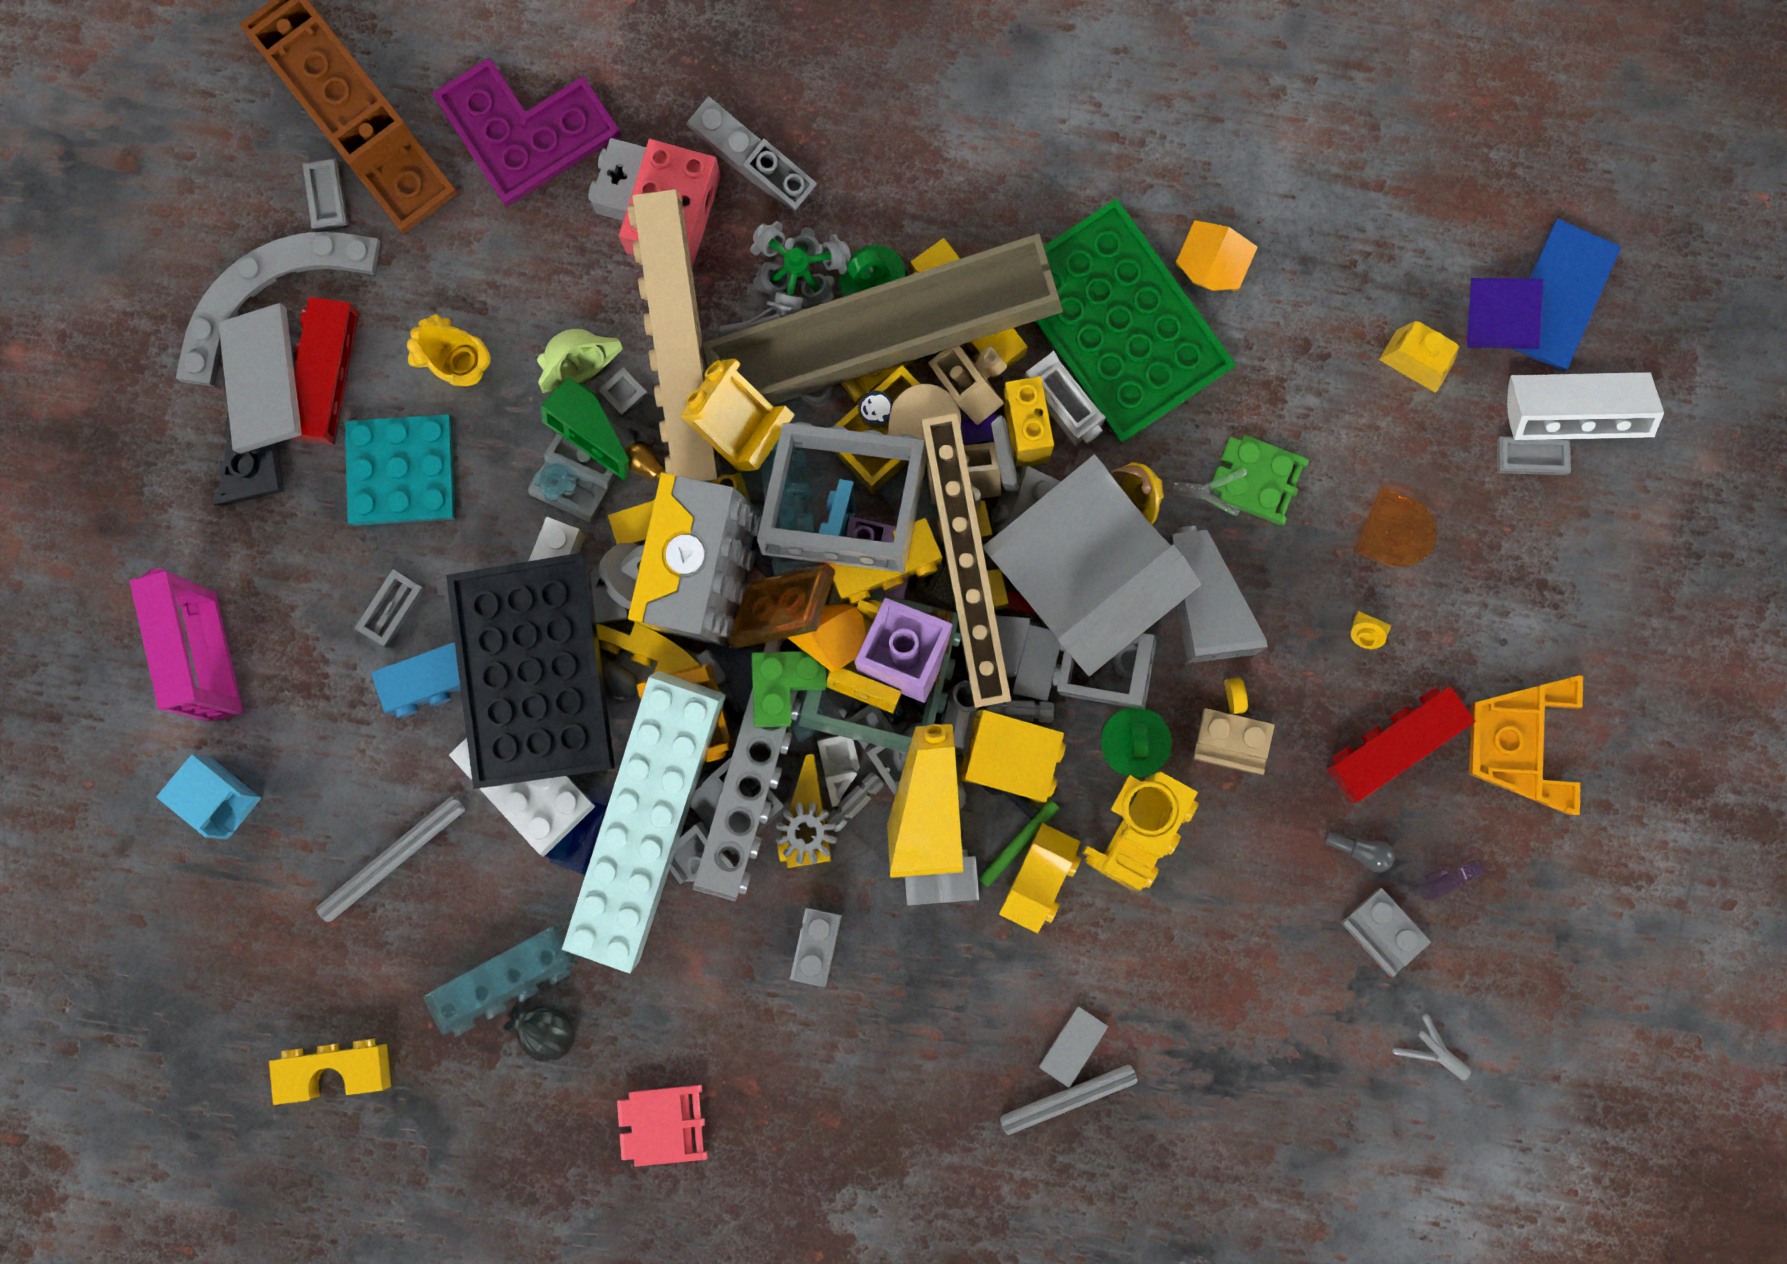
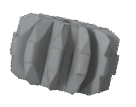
(812, 822)

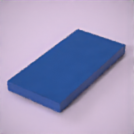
(1574, 275)

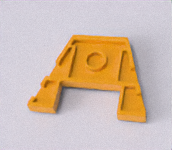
(1510, 742)

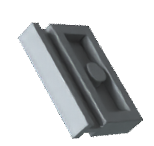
(1386, 932)

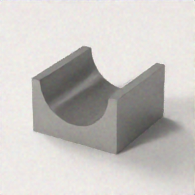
(1092, 565)

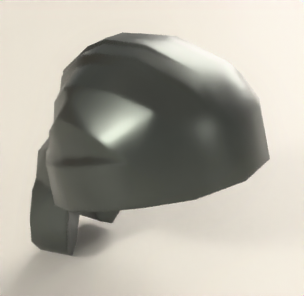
(542, 1032)

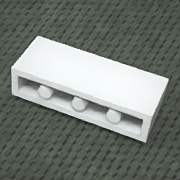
(1583, 406)

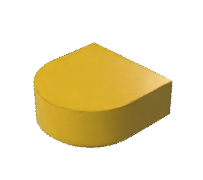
(1236, 695)

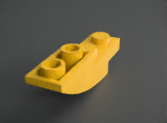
(646, 648)

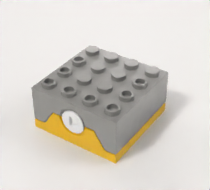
(695, 560)

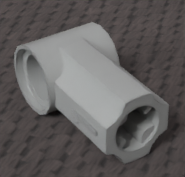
(960, 716)

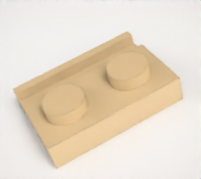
(1233, 741)

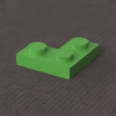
(773, 679)

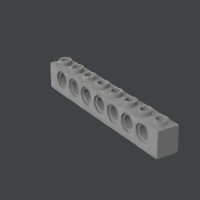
(711, 875)

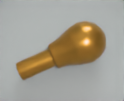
(644, 461)

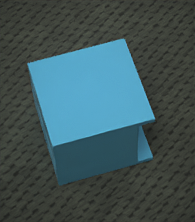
(208, 797)

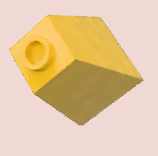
(925, 810)

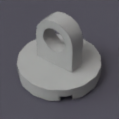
(620, 571)

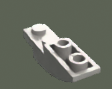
(751, 156)

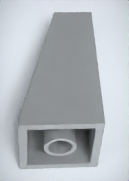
(1215, 615)

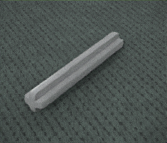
(1068, 1099)

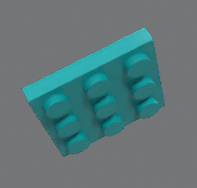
(399, 470)

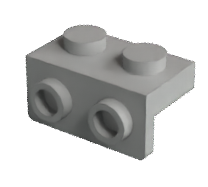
(1012, 504)

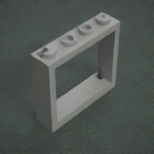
(833, 548)

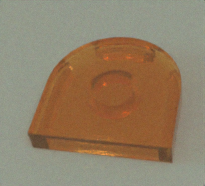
(1397, 531)

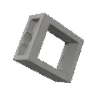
(1139, 684)

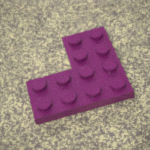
(520, 147)

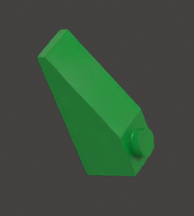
(581, 420)

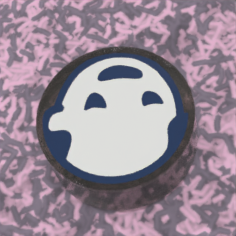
(875, 409)

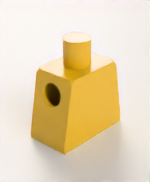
(1421, 354)

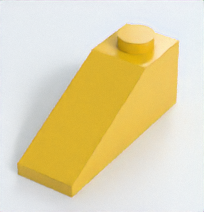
(806, 792)

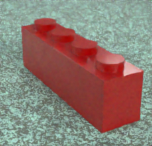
(323, 366)
(1400, 744)

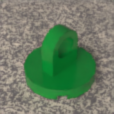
(870, 268)
(1135, 742)

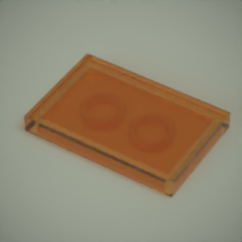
(782, 606)

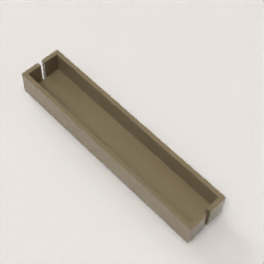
(894, 322)

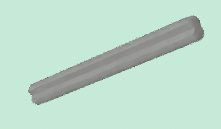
(390, 859)

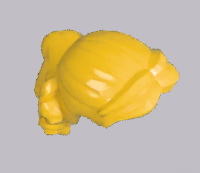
(447, 351)

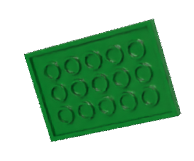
(1126, 324)

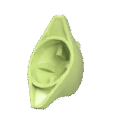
(576, 356)

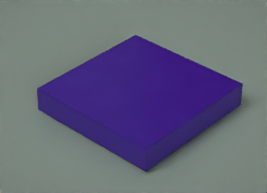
(1505, 313)

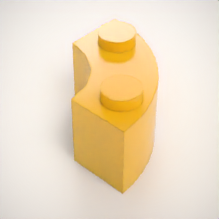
(1040, 878)

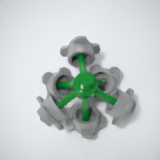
(797, 256)

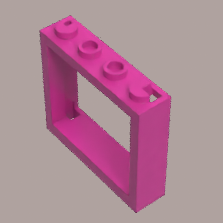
(165, 647)

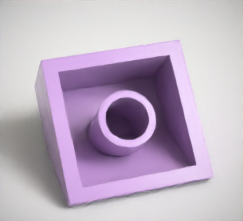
(904, 649)

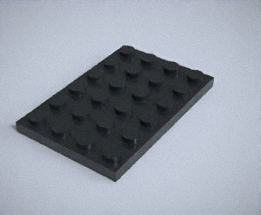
(530, 671)

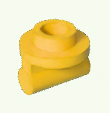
(1369, 631)

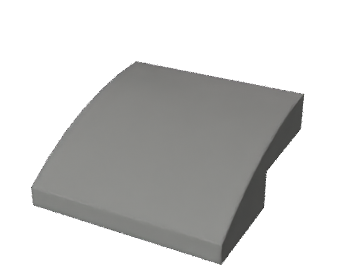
(590, 478)

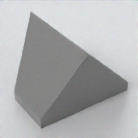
(690, 851)

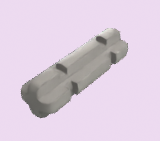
(1024, 709)
(855, 800)

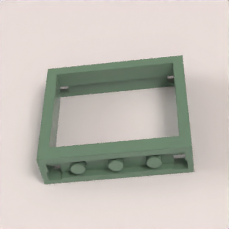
(935, 701)

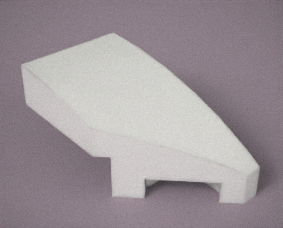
(839, 764)

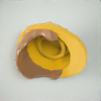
(1141, 487)

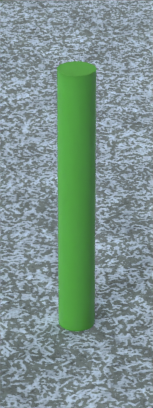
(1018, 843)

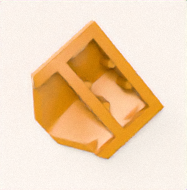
(1215, 256)
(837, 637)

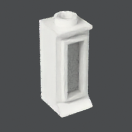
(1067, 401)

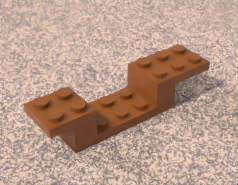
(349, 110)

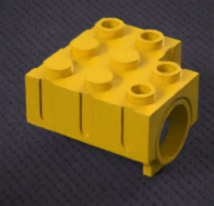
(1145, 831)

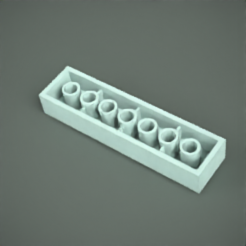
(643, 821)

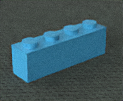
(418, 681)

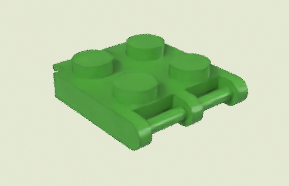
(1265, 479)

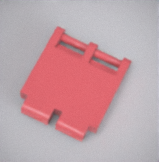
(661, 1126)

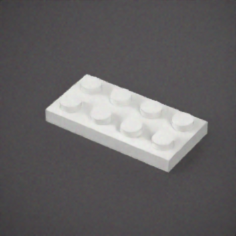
(539, 808)

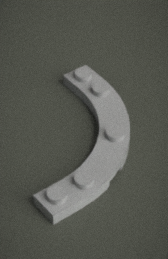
(251, 275)

